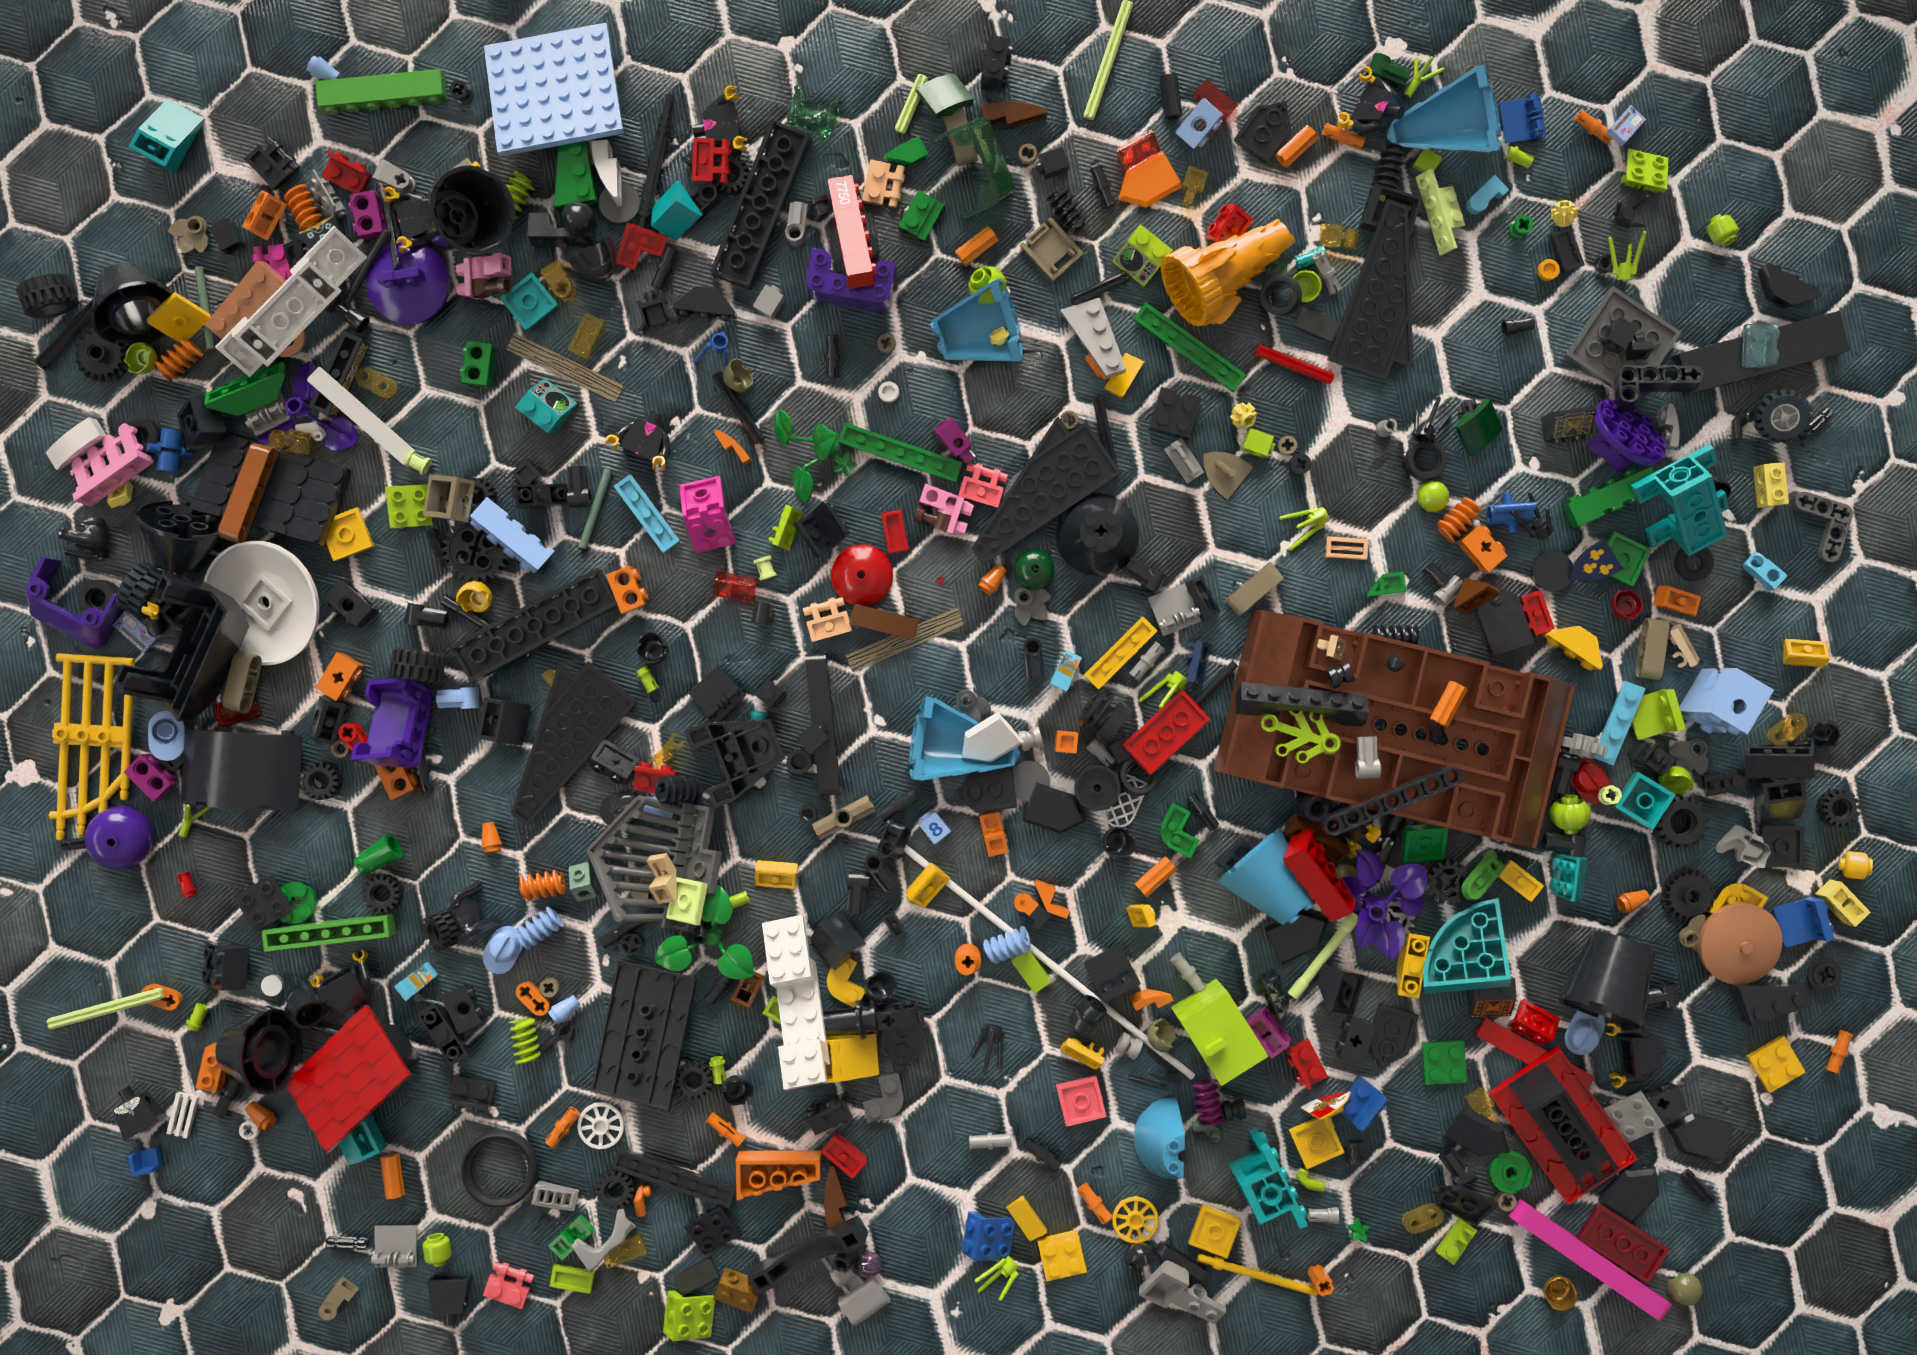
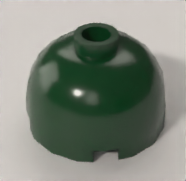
(1027, 577)

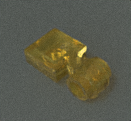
(1332, 235)
(297, 441)

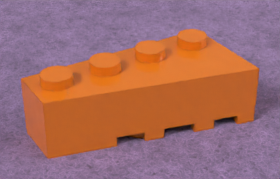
(774, 1170)

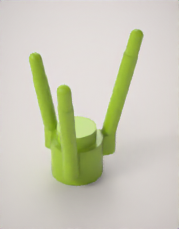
(1626, 270)
(1317, 518)
(1176, 684)
(1005, 1267)

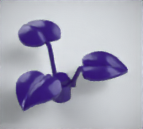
(339, 434)
(1369, 869)
(1411, 882)

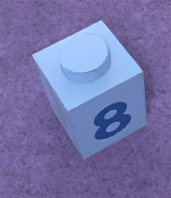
(934, 826)

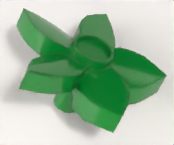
(844, 464)
(1358, 1231)

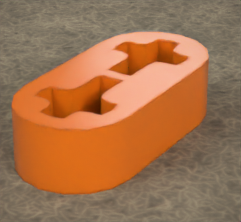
(168, 992)
(529, 1002)

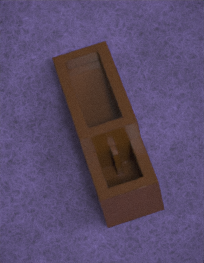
(1012, 113)
(883, 621)
(1334, 848)
(834, 1198)

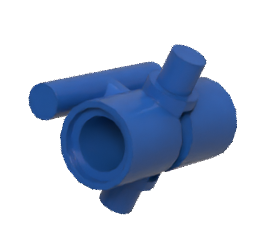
(169, 450)
(1502, 513)

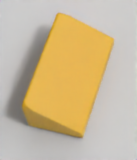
(1119, 384)
(1805, 653)
(776, 874)
(927, 885)
(1026, 1218)

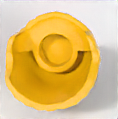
(474, 597)

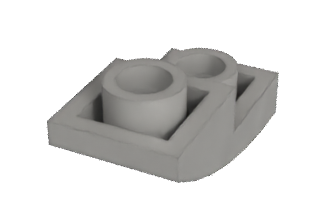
(1668, 419)

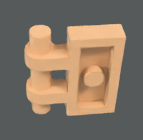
(877, 181)
(830, 625)

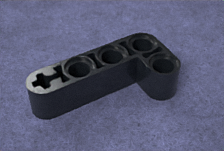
(1685, 380)

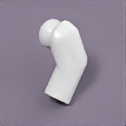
(317, 431)

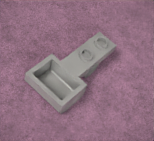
(1170, 1285)
(861, 1295)

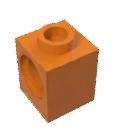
(1066, 741)

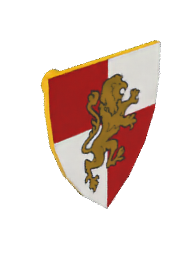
(1327, 1107)

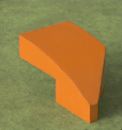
(1149, 996)

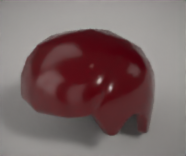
(1626, 605)

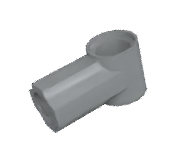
(796, 222)
(1368, 764)

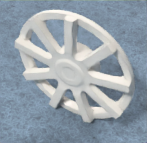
(601, 1125)

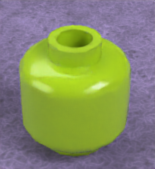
(1722, 230)
(437, 1249)

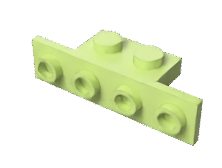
(1441, 209)

